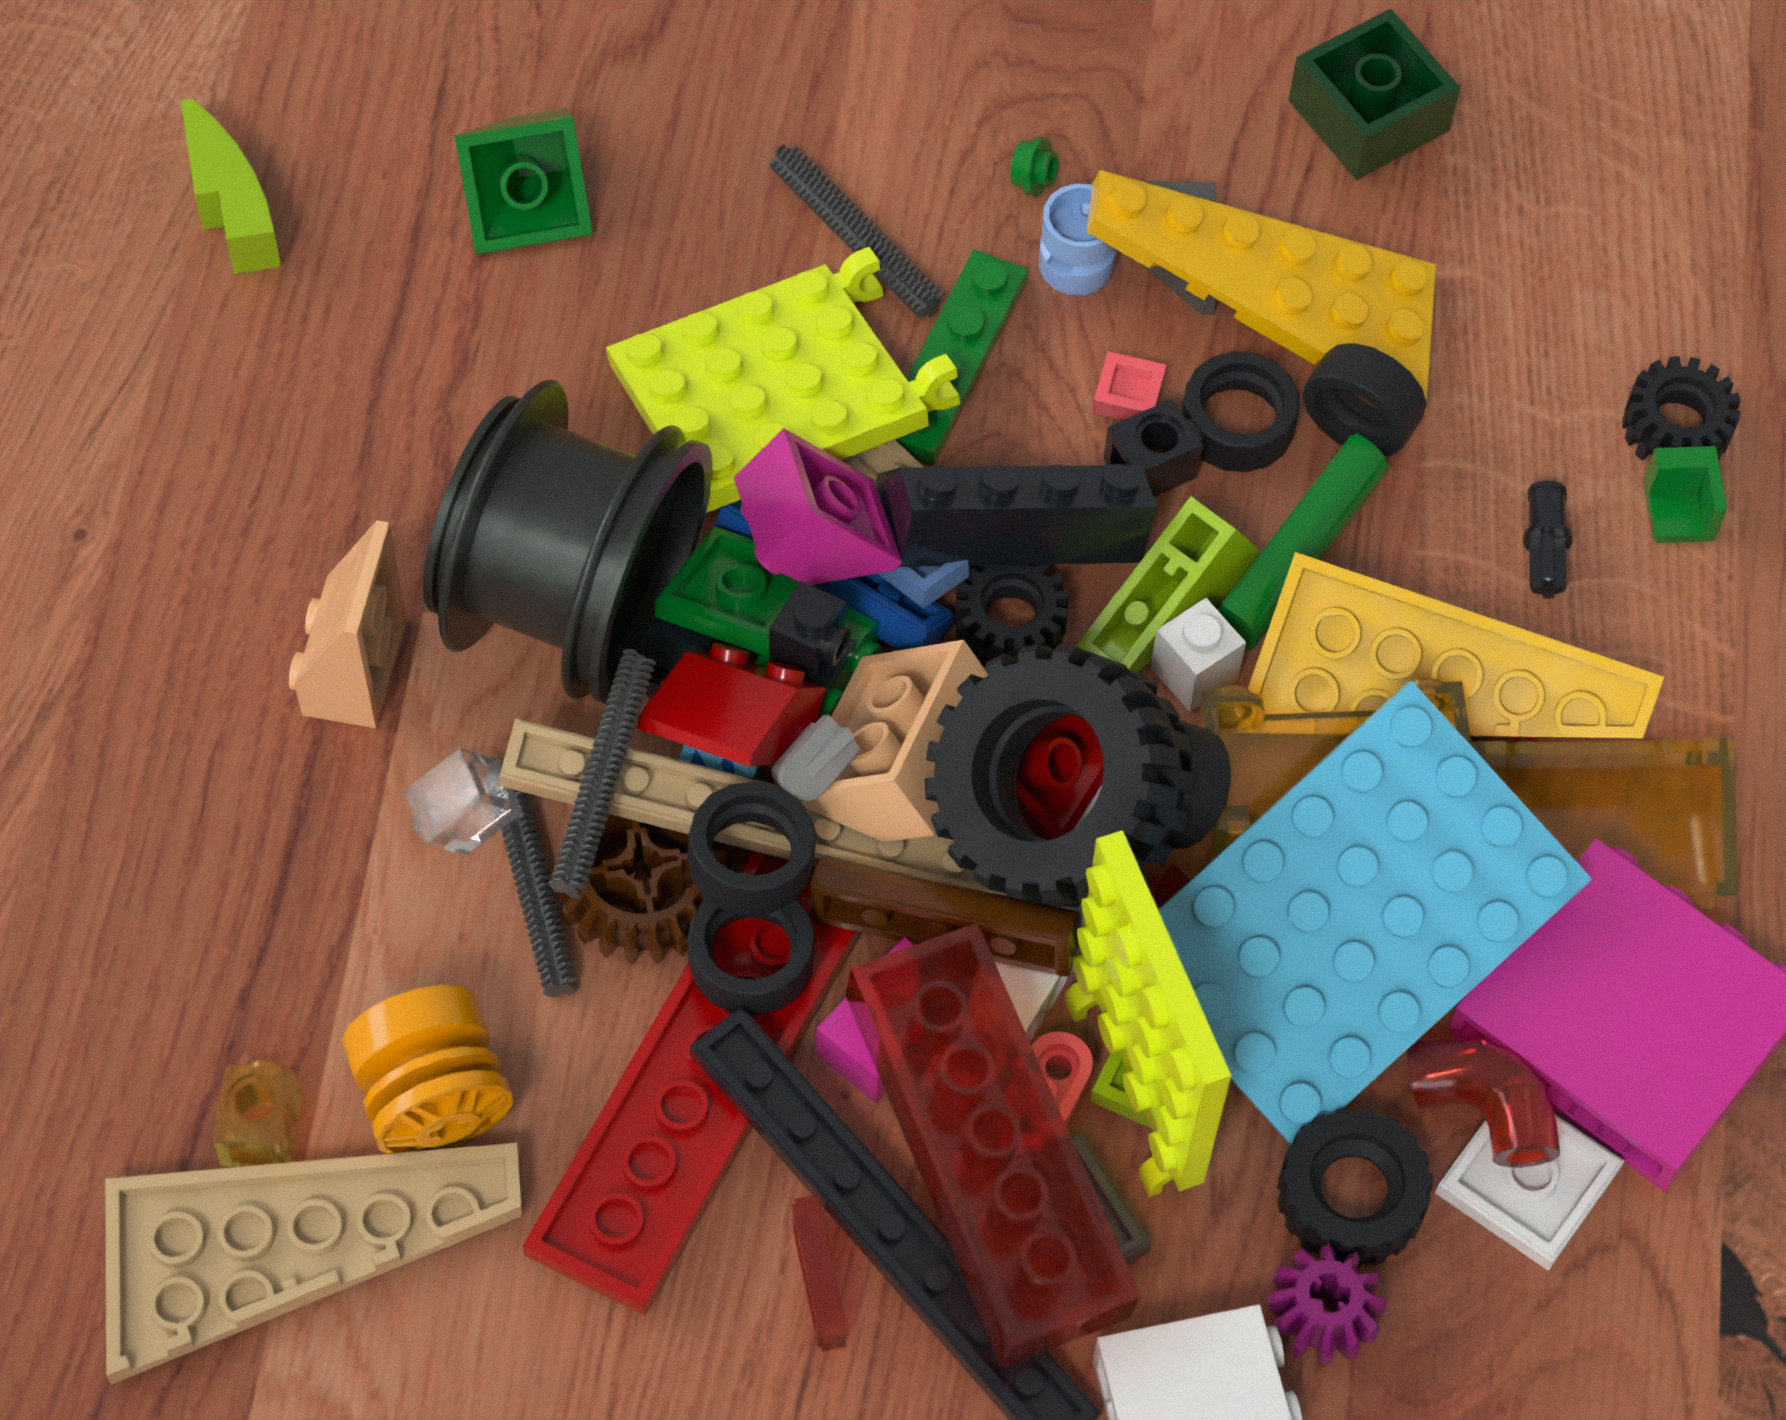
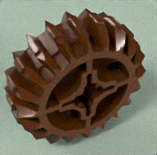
(618, 885)

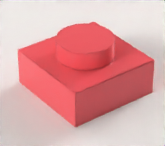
(1128, 386)

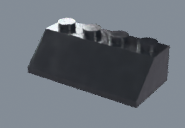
(1018, 514)

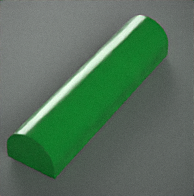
(1308, 531)

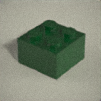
(1373, 93)

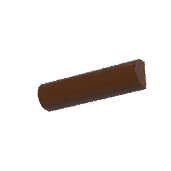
(923, 909)

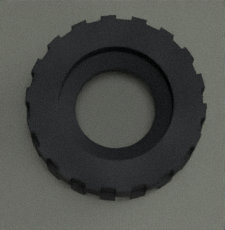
(1365, 1137)

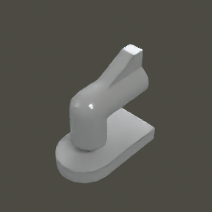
(815, 759)

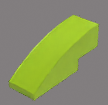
(228, 192)

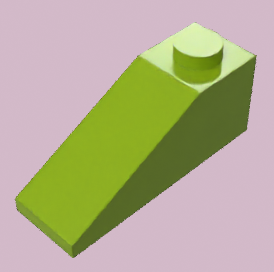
(1189, 562)

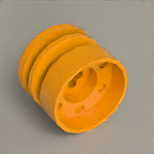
(427, 1069)

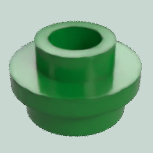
(1034, 166)

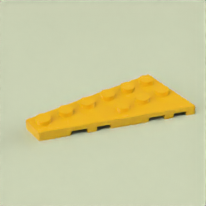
(1278, 276)
(1358, 640)

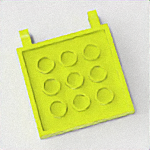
(776, 362)
(1149, 1018)

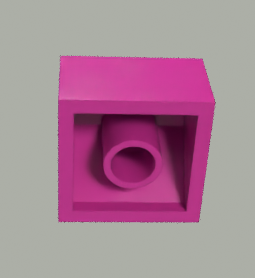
(814, 514)

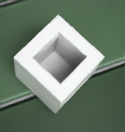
(1197, 653)

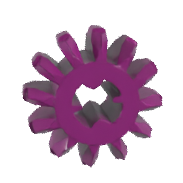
(1348, 1295)

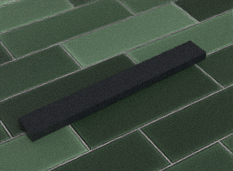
(876, 1215)

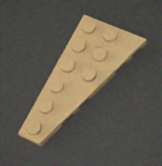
(249, 1243)

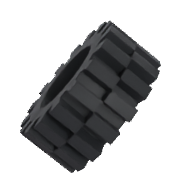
(1682, 386)
(1017, 582)

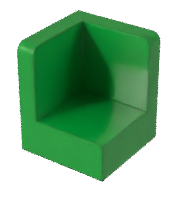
(1684, 494)

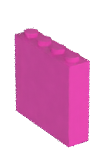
(1634, 1014)

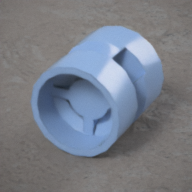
(1068, 254)

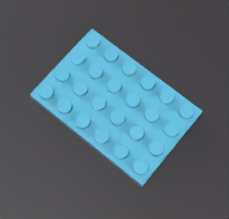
(1362, 910)

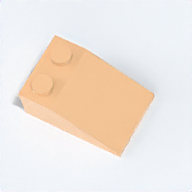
(353, 635)

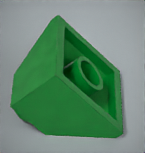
(523, 181)

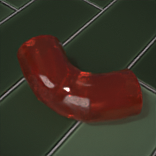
(1495, 1084)

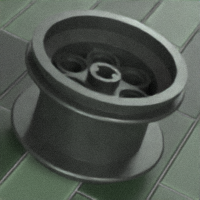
(562, 535)

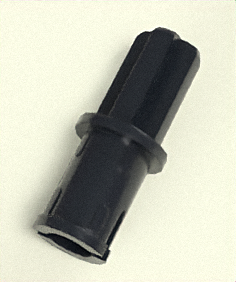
(1547, 538)

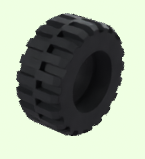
(983, 752)

